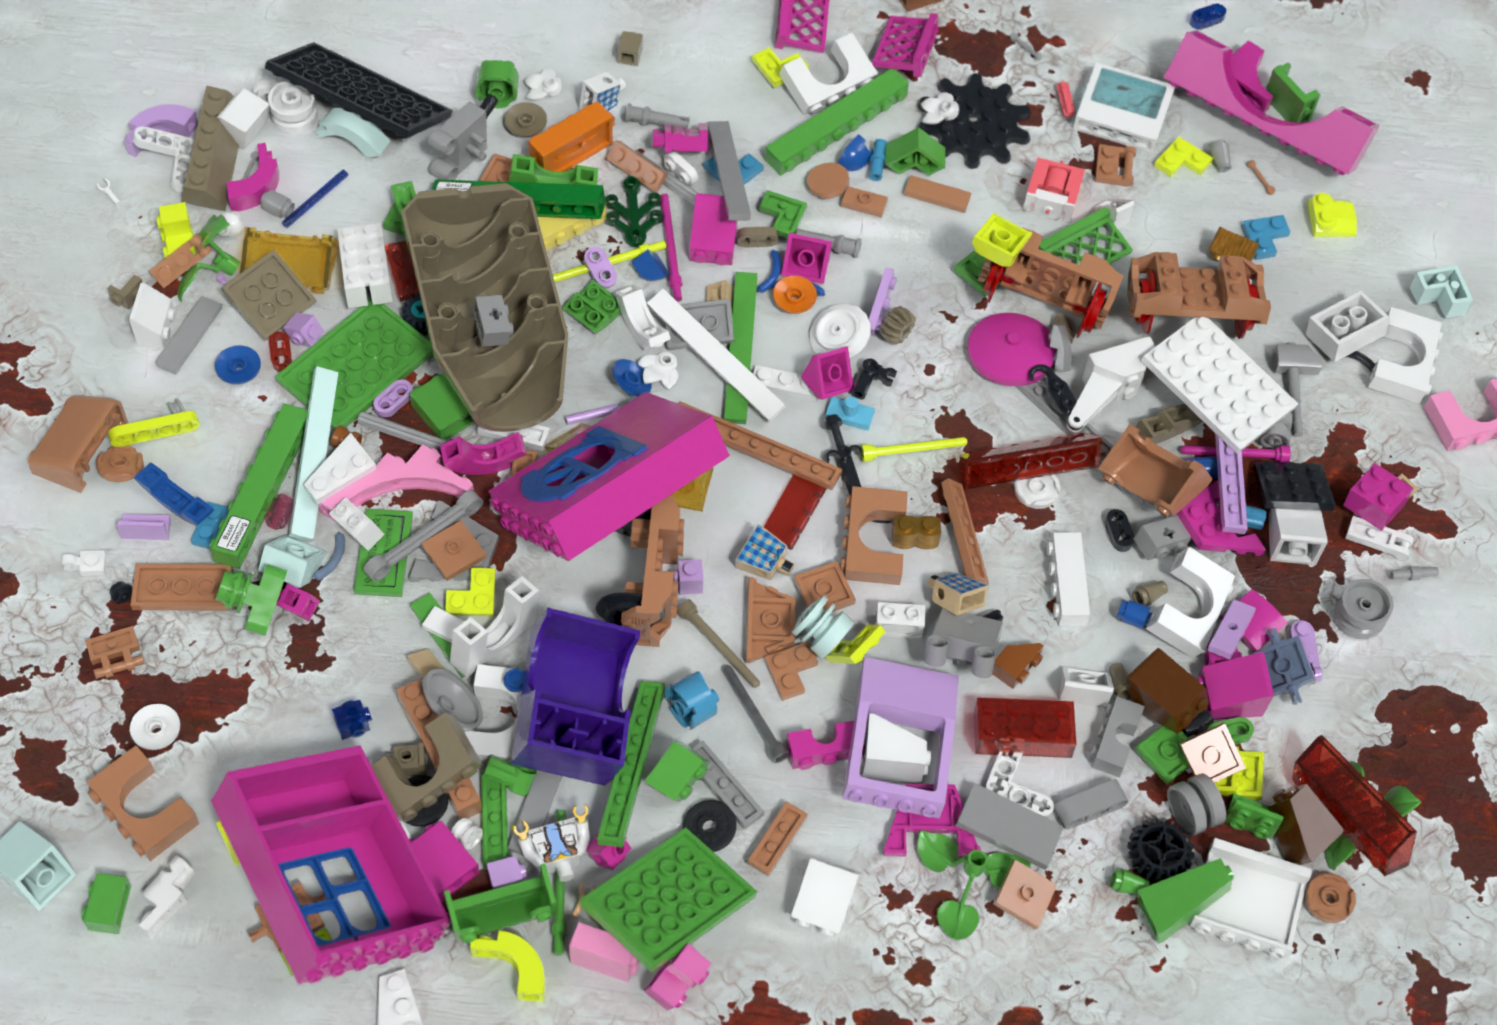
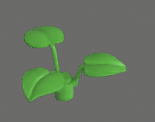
(222, 259)
(1343, 848)
(938, 852)

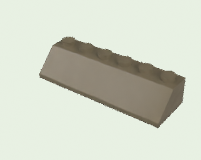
(212, 155)

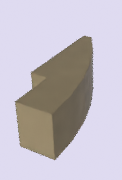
(1168, 423)

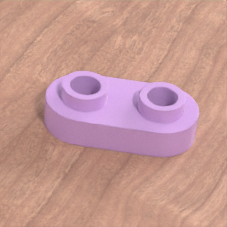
(600, 266)
(391, 398)

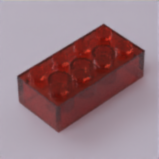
(1024, 727)

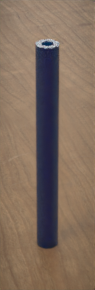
(316, 197)

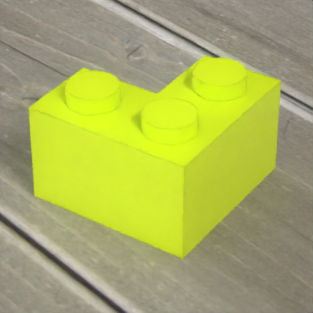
(174, 227)

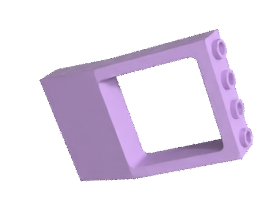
(910, 699)

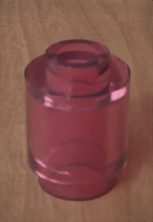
(279, 512)

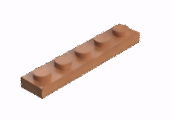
(964, 531)

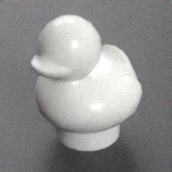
(236, 224)

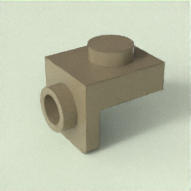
(127, 295)

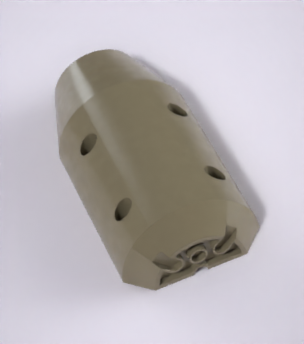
(489, 246)

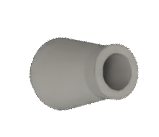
(1221, 154)

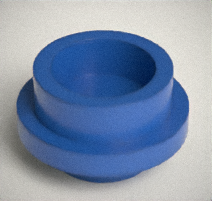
(514, 680)

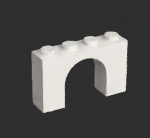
(812, 94)
(1421, 336)
(1212, 586)
(477, 645)
(490, 684)

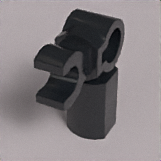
(871, 370)

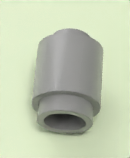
(277, 204)

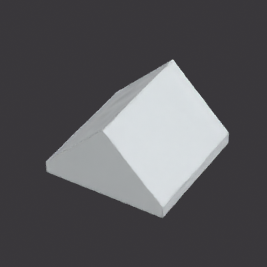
(244, 116)
(1086, 686)

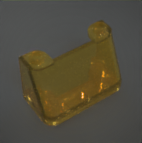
(306, 256)

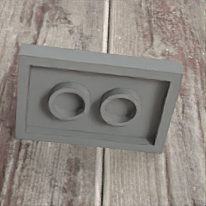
(713, 316)

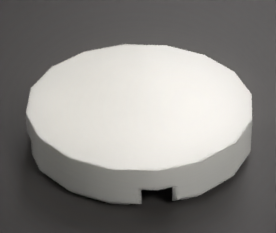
(1038, 491)

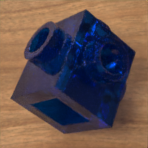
(352, 719)

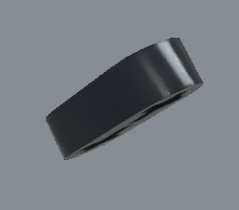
(1115, 532)

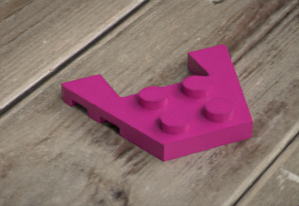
(1204, 525)
(910, 822)

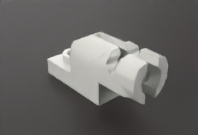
(165, 896)

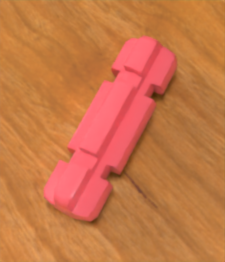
(1065, 99)

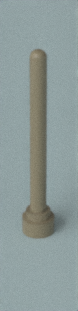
(689, 611)

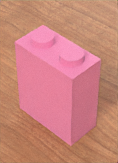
(602, 953)

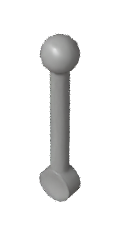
(1014, 37)
(254, 155)

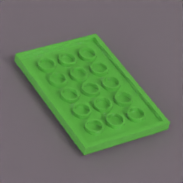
(367, 352)
(668, 899)

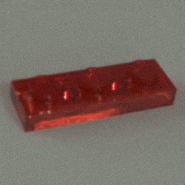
(402, 269)

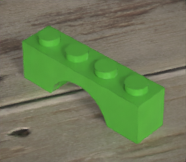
(529, 171)

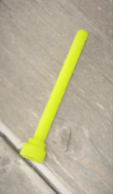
(871, 452)

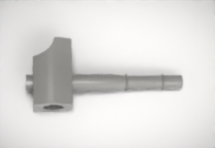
(1296, 360)

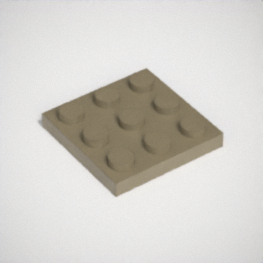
(268, 294)

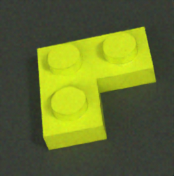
(771, 65)
(1185, 154)
(478, 600)
(853, 650)

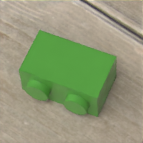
(106, 903)

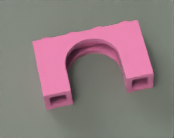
(1454, 426)

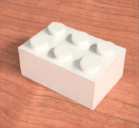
(1347, 326)

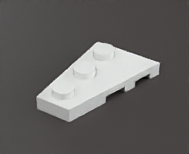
(397, 1001)

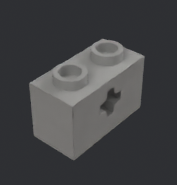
(492, 320)
(1162, 538)

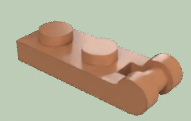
(179, 261)

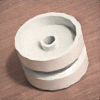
(292, 108)

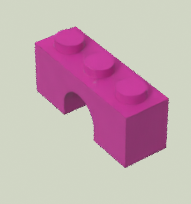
(808, 752)

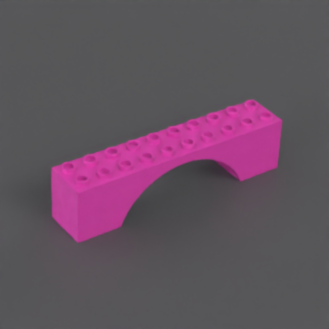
(1207, 71)

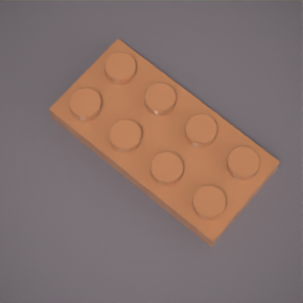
(178, 587)

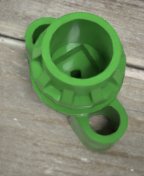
(238, 591)

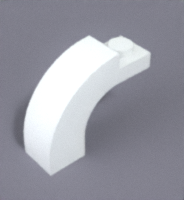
(639, 319)

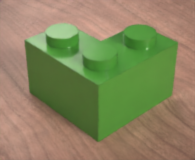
(917, 150)

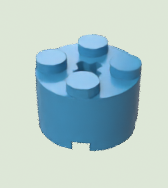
(692, 700)

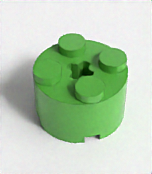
(498, 79)

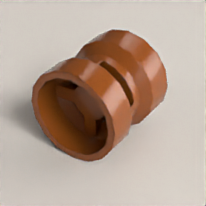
(341, 433)

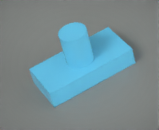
(851, 412)

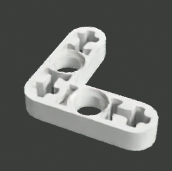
(175, 149)
(1008, 788)

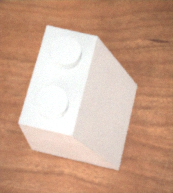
(1296, 536)
(893, 753)
(825, 896)

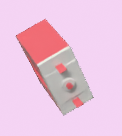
(1053, 189)

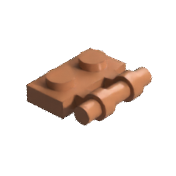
(111, 646)

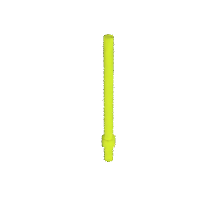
(613, 259)

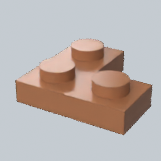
(785, 668)

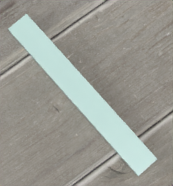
(313, 451)

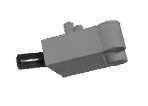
(461, 139)
(965, 639)

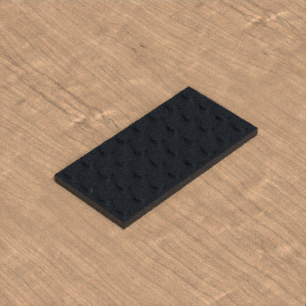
(358, 90)

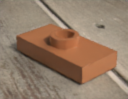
(864, 201)

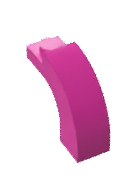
(248, 192)
(482, 459)

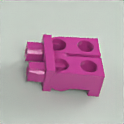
(681, 139)

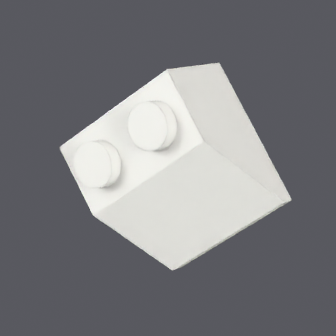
(152, 317)

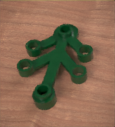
(633, 214)

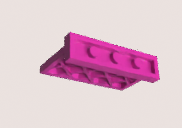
(784, 25)
(921, 46)

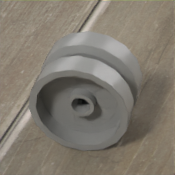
(1363, 609)
(1196, 804)

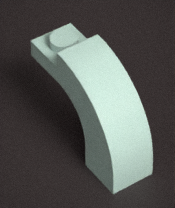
(360, 132)

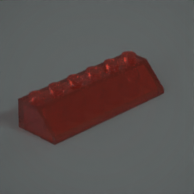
(1030, 460)
(1357, 806)

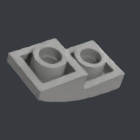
(1060, 339)

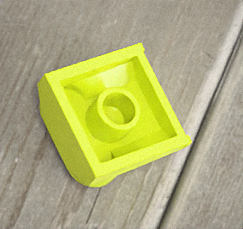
(1332, 216)
(1000, 240)

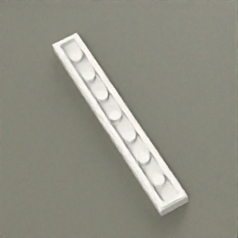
(716, 355)

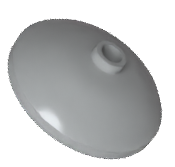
(453, 696)

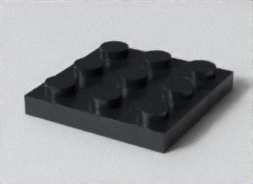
(1293, 486)

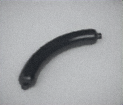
(1362, 359)

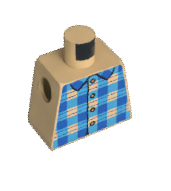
(764, 555)
(958, 593)

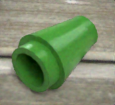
(1127, 882)

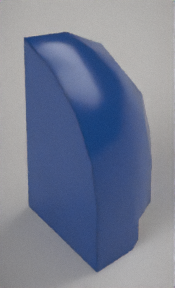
(855, 155)
(650, 266)

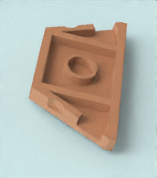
(769, 621)

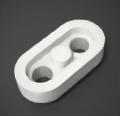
(681, 168)

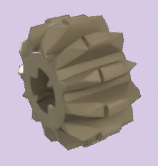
(897, 325)

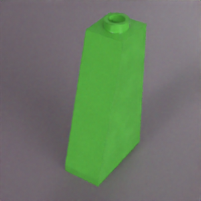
(1179, 898)

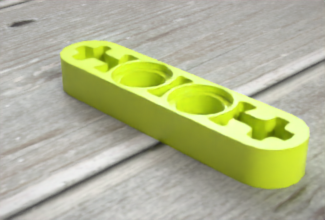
(153, 428)

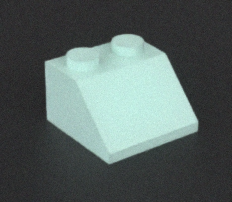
(294, 556)

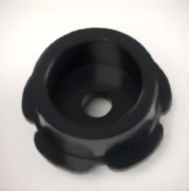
(121, 592)

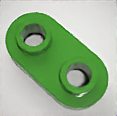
(1238, 723)

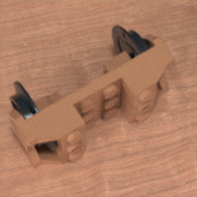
(652, 603)

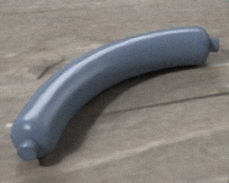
(334, 561)

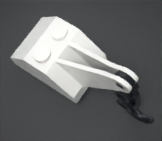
(1107, 377)

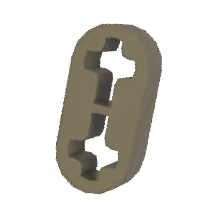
(757, 237)

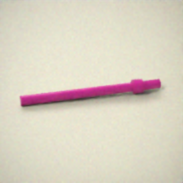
(675, 279)

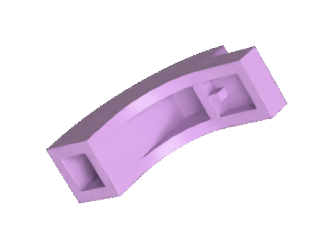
(167, 118)

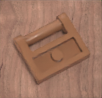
(1108, 162)

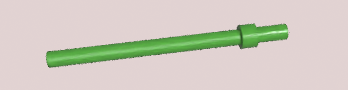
(559, 928)

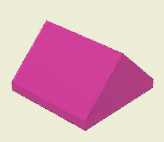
(807, 257)
(829, 373)

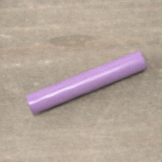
(591, 414)

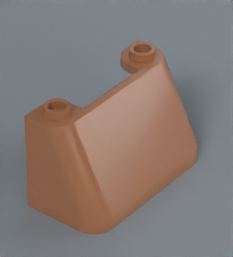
(74, 439)
(1153, 473)

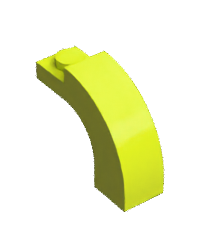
(519, 954)

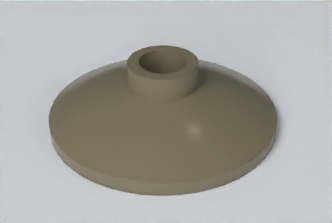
(525, 113)

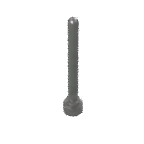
(777, 751)

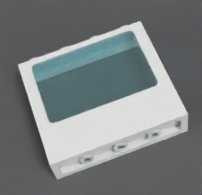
(1124, 107)

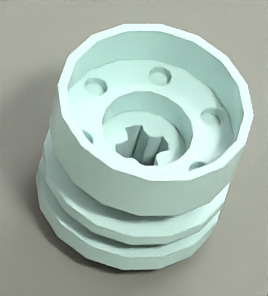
(822, 626)

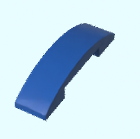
(172, 496)

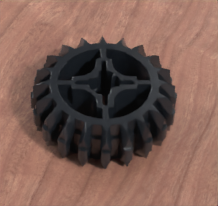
(1179, 850)

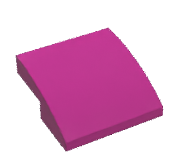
(1265, 618)

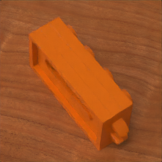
(573, 139)

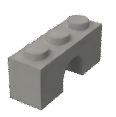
(1111, 754)

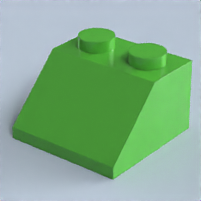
(678, 771)

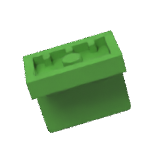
(1252, 817)

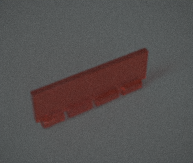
(794, 509)

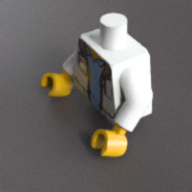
(556, 844)

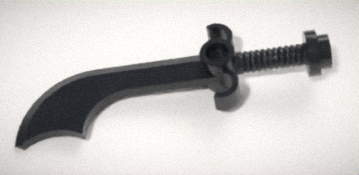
(843, 455)

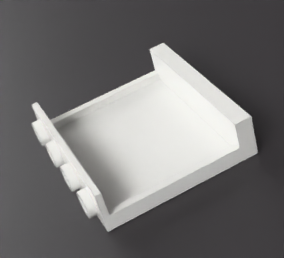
(1261, 904)

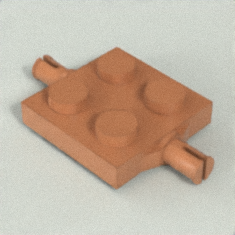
(304, 899)

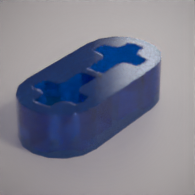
(1209, 15)

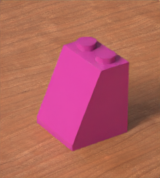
(712, 233)
(1237, 687)

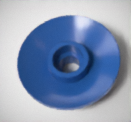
(237, 357)
(630, 377)

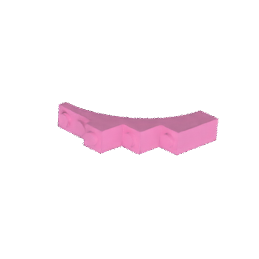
(392, 474)

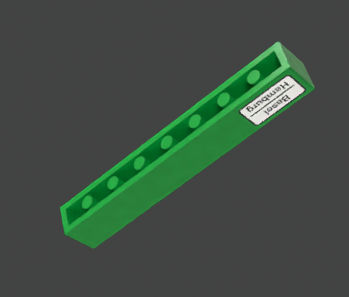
(548, 198)

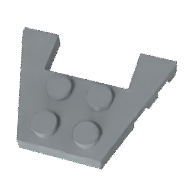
(487, 540)

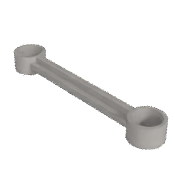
(380, 565)

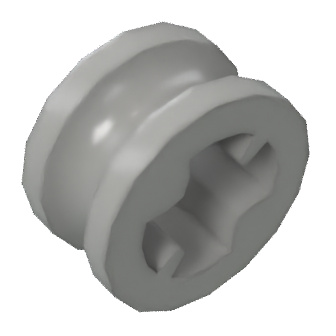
(176, 407)

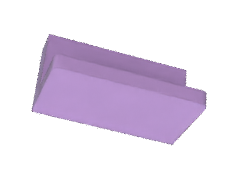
(144, 526)

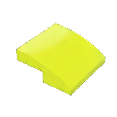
(1246, 781)

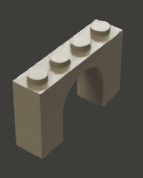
(456, 763)

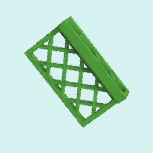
(1083, 228)

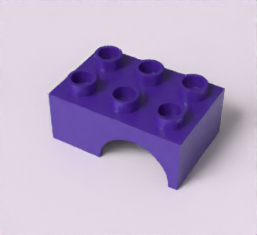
(573, 698)

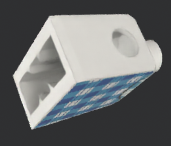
(603, 89)

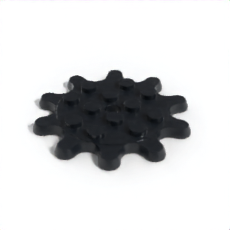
(990, 134)

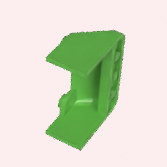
(502, 907)

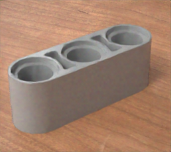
(1091, 804)

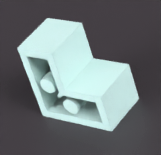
(1444, 286)

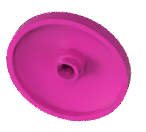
(1008, 347)

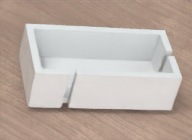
(364, 264)

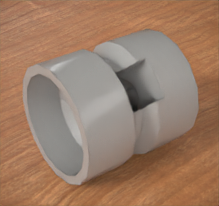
(1278, 434)

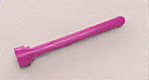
(1280, 453)

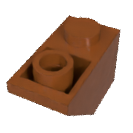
(1015, 661)

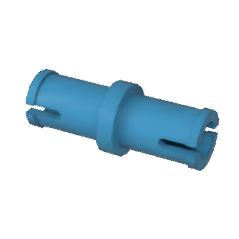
(878, 160)

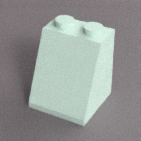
(32, 866)

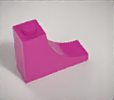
(1245, 66)

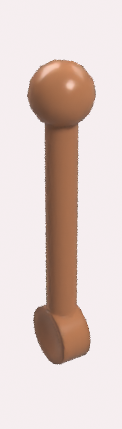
(1270, 189)

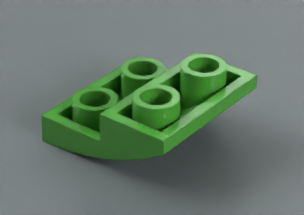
(593, 307)

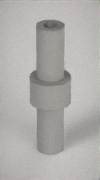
(1414, 573)

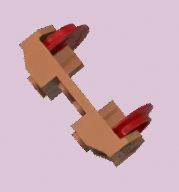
(1058, 282)
(1197, 291)

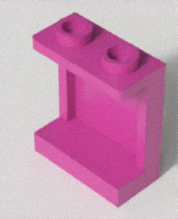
(444, 859)

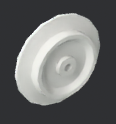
(840, 327)

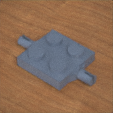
(1287, 665)

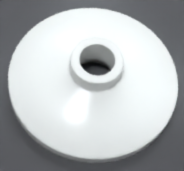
(155, 717)

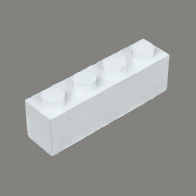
(1069, 579)

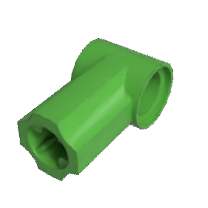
(516, 778)

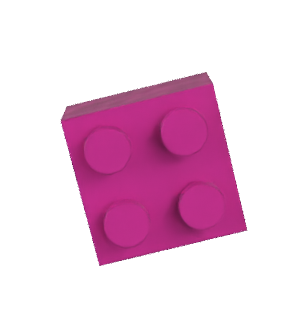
(1378, 496)

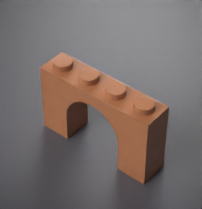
(860, 561)
(150, 834)

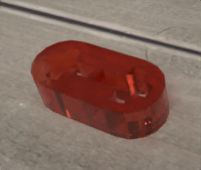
(275, 352)

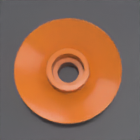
(794, 287)

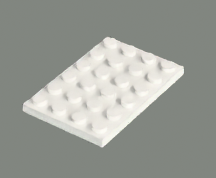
(1219, 383)

